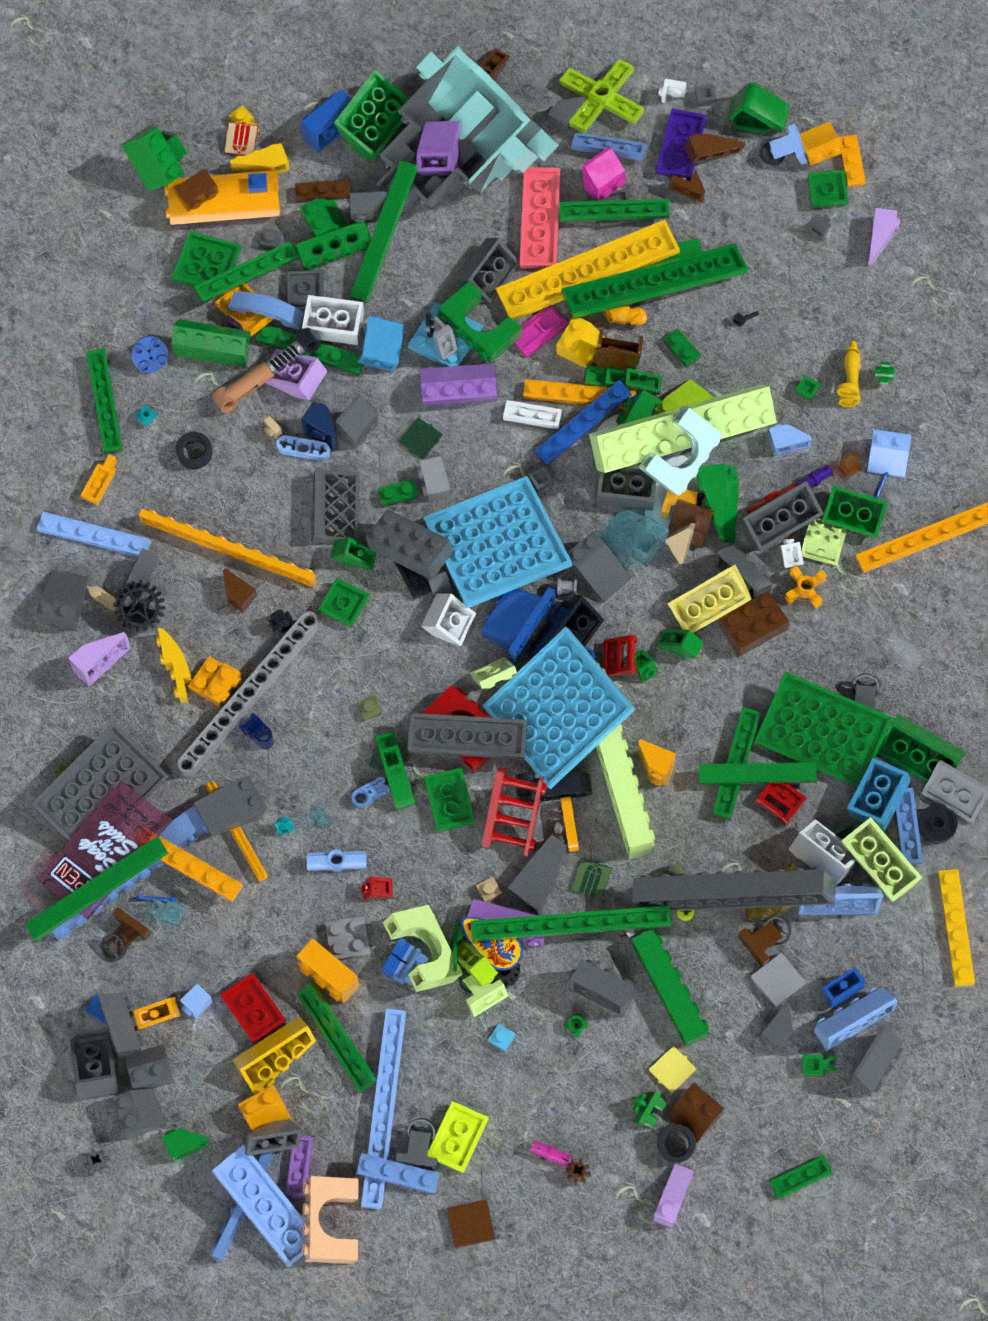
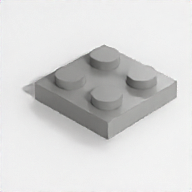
(348, 938)

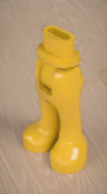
(849, 391)

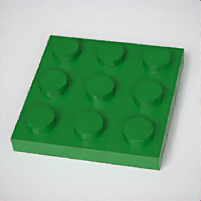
(204, 258)

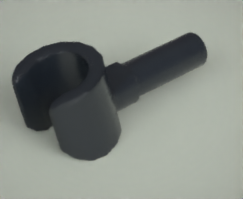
(740, 319)

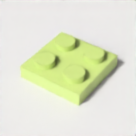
(493, 672)

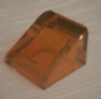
(850, 465)

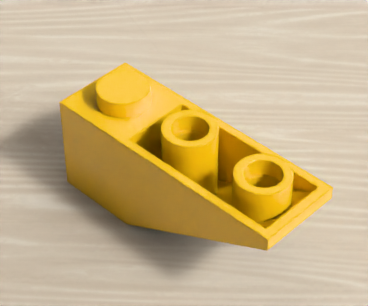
(262, 160)

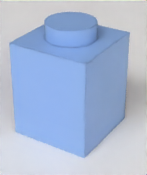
(195, 1001)

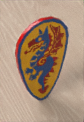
(500, 953)

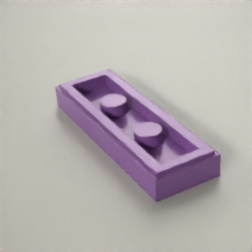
(299, 1167)

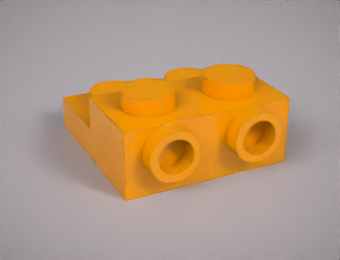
(215, 681)

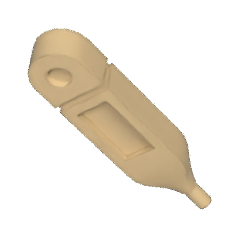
(103, 598)

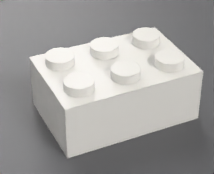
(334, 319)
(823, 849)

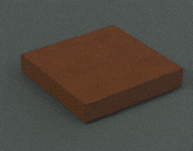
(471, 1224)

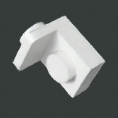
(672, 88)
(791, 553)

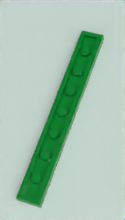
(384, 231)
(96, 888)

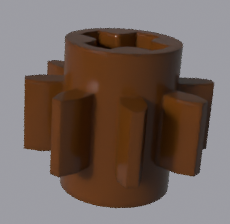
(576, 1177)

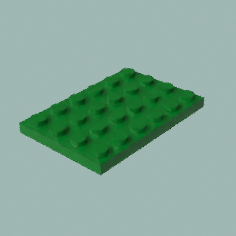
(823, 728)

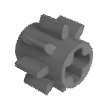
(95, 1156)

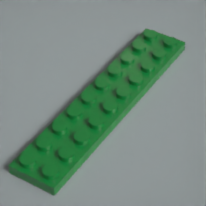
(654, 280)

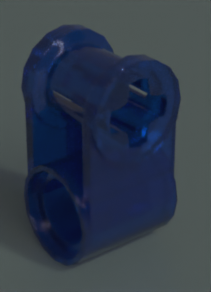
(255, 729)

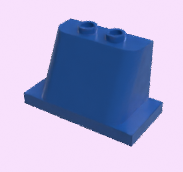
(515, 620)

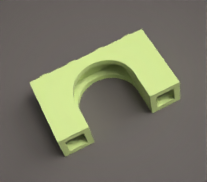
(422, 924)

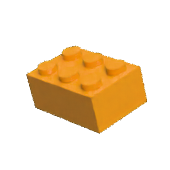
(327, 971)

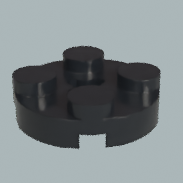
(944, 815)

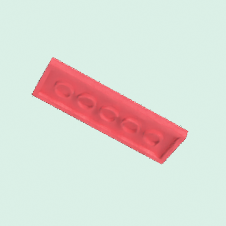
(540, 217)

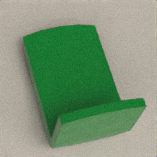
(760, 105)

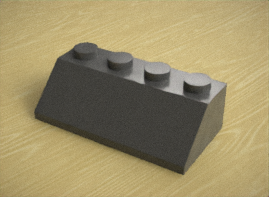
(781, 517)

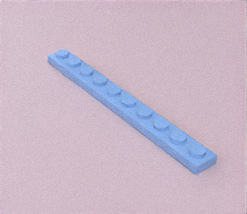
(384, 1102)

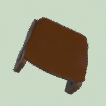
(617, 353)

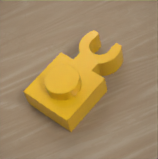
(242, 115)

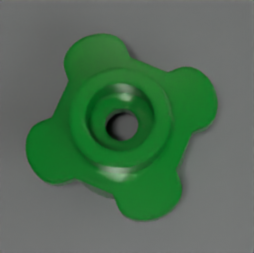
(576, 1019)

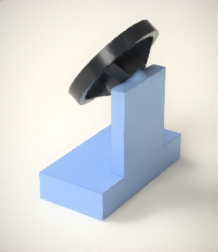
(785, 146)

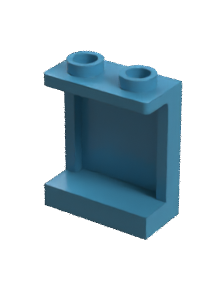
(381, 343)

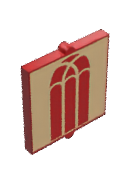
(240, 138)

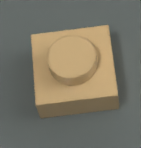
(272, 428)
(489, 890)

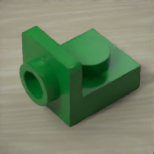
(645, 666)

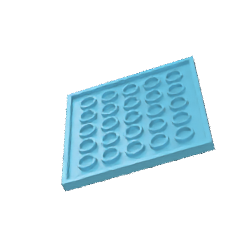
(499, 541)
(565, 703)

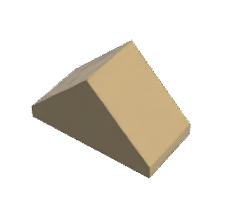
(680, 541)

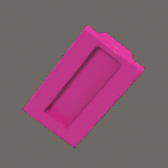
(540, 330)

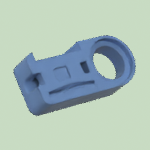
(372, 792)

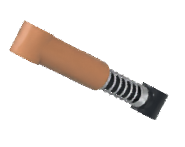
(228, 397)

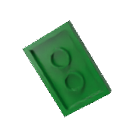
(449, 800)

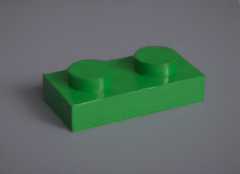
(682, 348)
(398, 493)

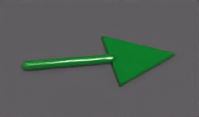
(457, 935)

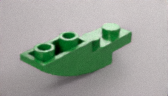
(395, 770)

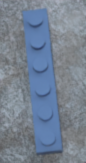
(229, 1229)

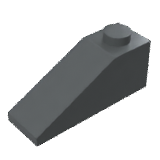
(273, 1137)

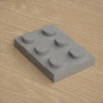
(956, 791)

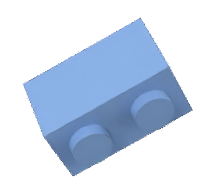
(889, 453)

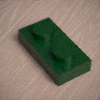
(748, 124)

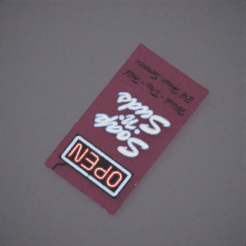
(110, 834)

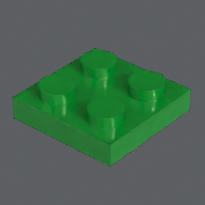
(828, 189)
(344, 603)

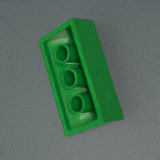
(211, 342)
(917, 748)

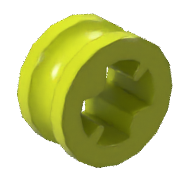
(685, 917)

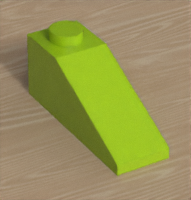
(475, 963)

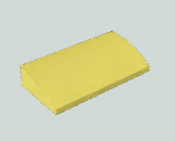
(710, 600)

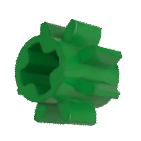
(884, 373)

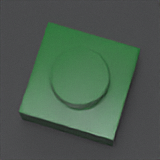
(807, 388)

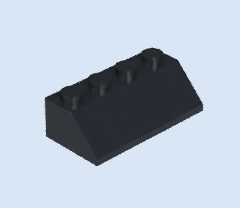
(574, 614)

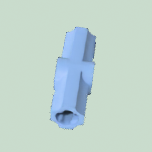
(323, 860)

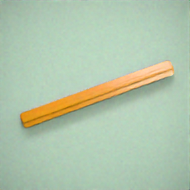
(243, 844)

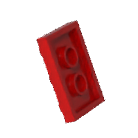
(253, 1008)

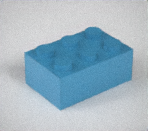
(879, 793)

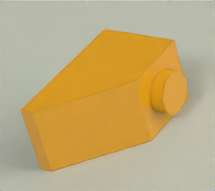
(156, 1013)

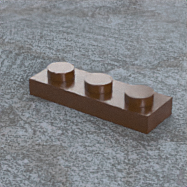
(322, 190)

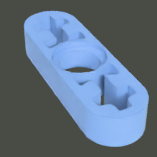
(299, 441)

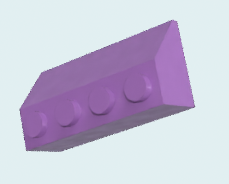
(458, 384)

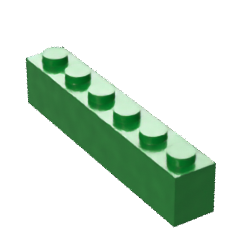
(670, 988)

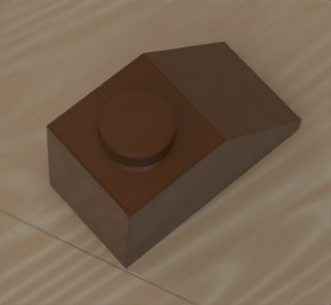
(238, 591)

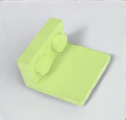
(823, 542)

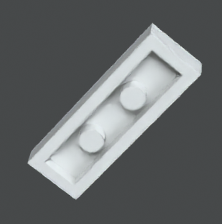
(532, 414)

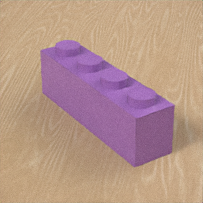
(491, 911)

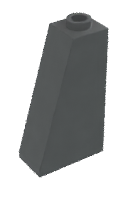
(538, 876)

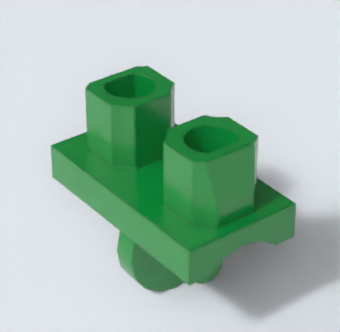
(652, 1101)

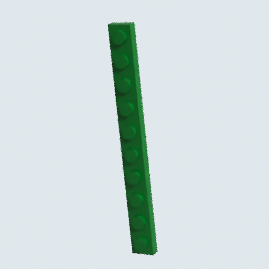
(570, 923)

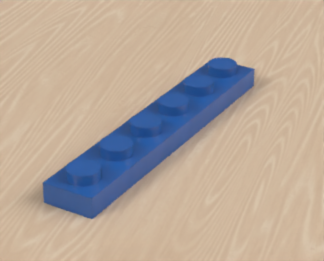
(583, 423)

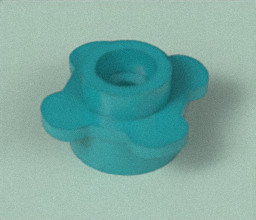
(146, 420)
(284, 825)

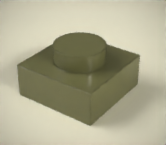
(369, 708)

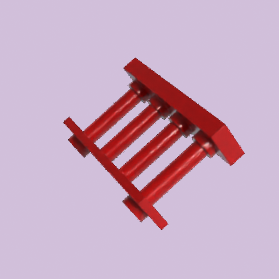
(499, 798)

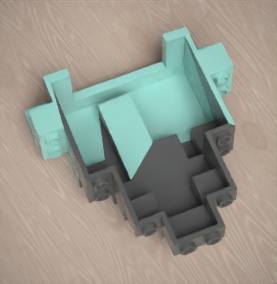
(493, 129)

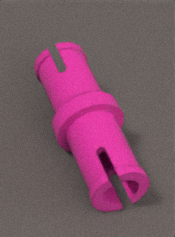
(550, 1153)

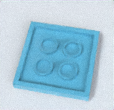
(426, 346)

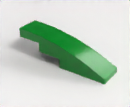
(630, 378)

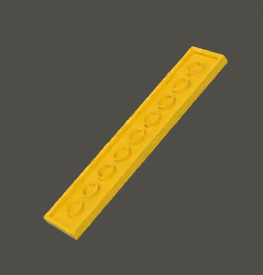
(618, 256)

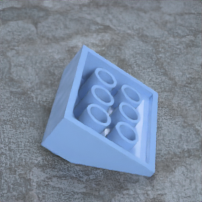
(849, 901)

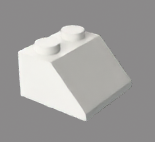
(448, 619)

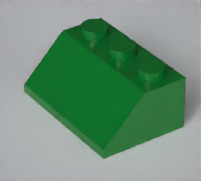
(152, 158)
(855, 511)

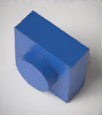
(257, 182)

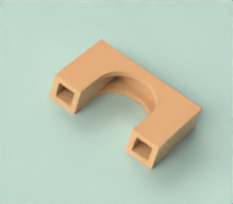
(318, 1245)

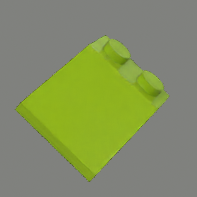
(684, 395)

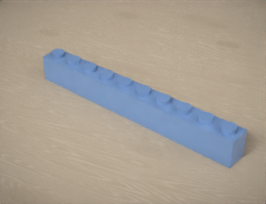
(180, 832)

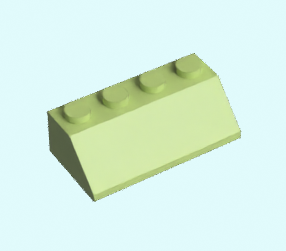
(881, 860)

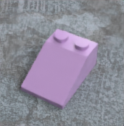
(299, 376)
(97, 657)

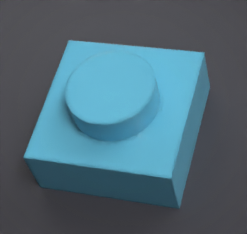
(501, 1037)

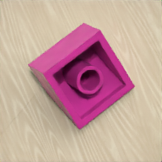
(603, 174)

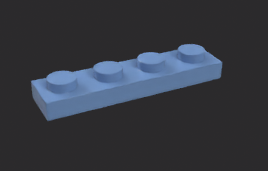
(597, 144)
(909, 829)
(397, 1173)

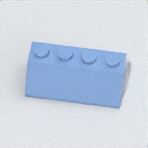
(855, 1017)

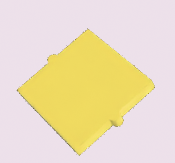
(672, 1069)

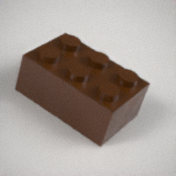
(753, 623)

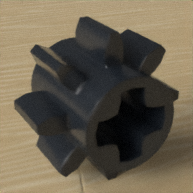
(280, 621)

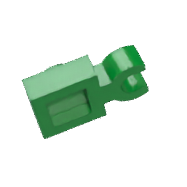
(814, 1065)

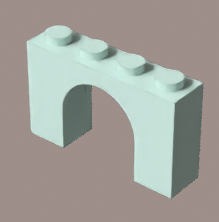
(703, 439)

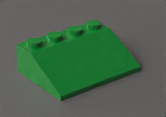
(371, 116)

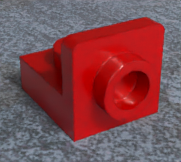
(377, 888)

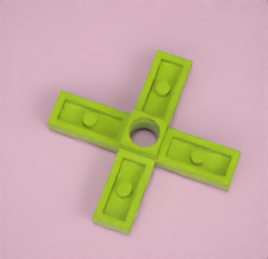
(595, 103)

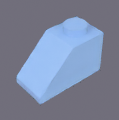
(787, 439)

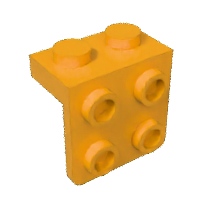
(821, 143)

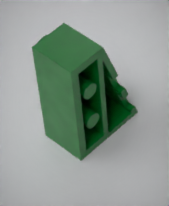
(638, 407)

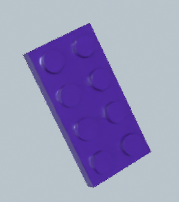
(673, 154)

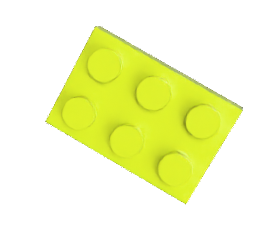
(457, 1137)

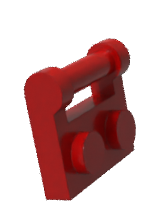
(614, 656)
(784, 795)

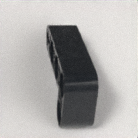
(569, 786)

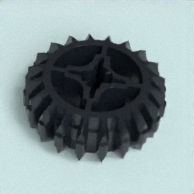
(147, 620)

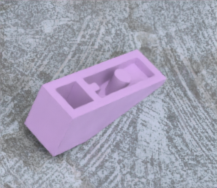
(883, 230)
(673, 1195)

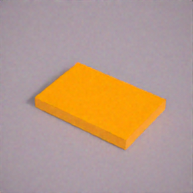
(249, 321)

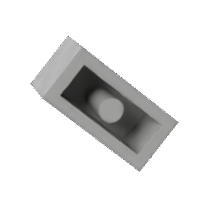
(434, 479)

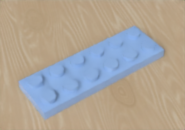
(263, 1204)

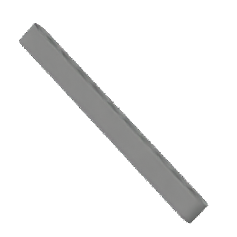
(244, 702)

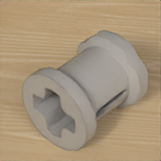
(566, 587)

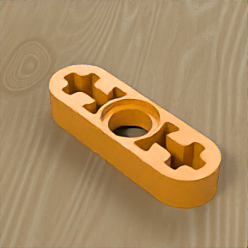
(569, 824)

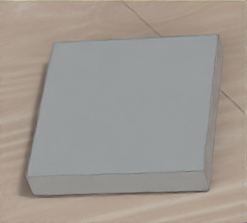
(778, 980)

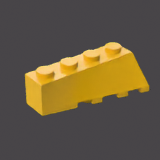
(273, 1055)

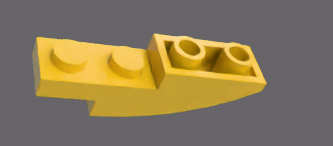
(175, 662)

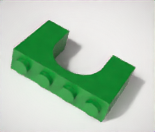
(487, 344)

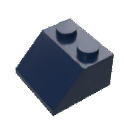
(319, 425)

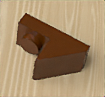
(692, 188)

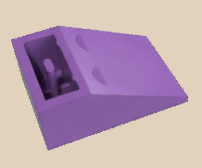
(439, 148)

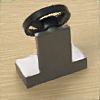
(865, 691)
(419, 1146)

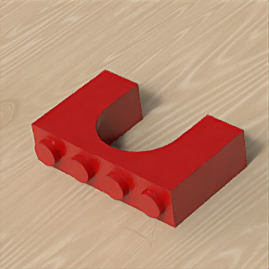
(455, 703)

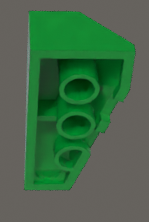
(721, 490)

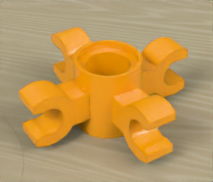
(810, 593)

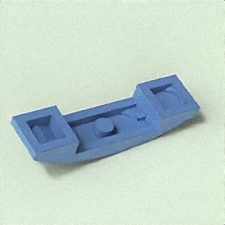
(268, 307)

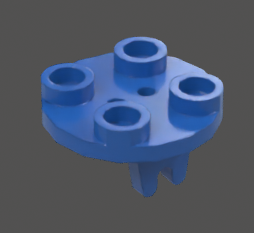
(157, 350)

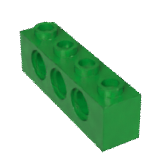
(340, 238)

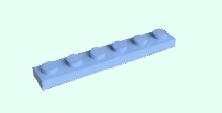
(92, 534)

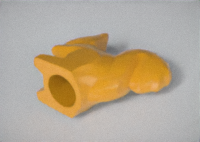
(623, 315)

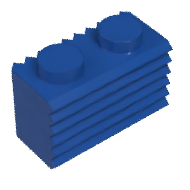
(843, 987)

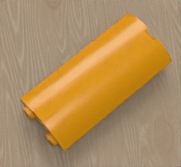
(231, 201)

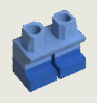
(402, 962)

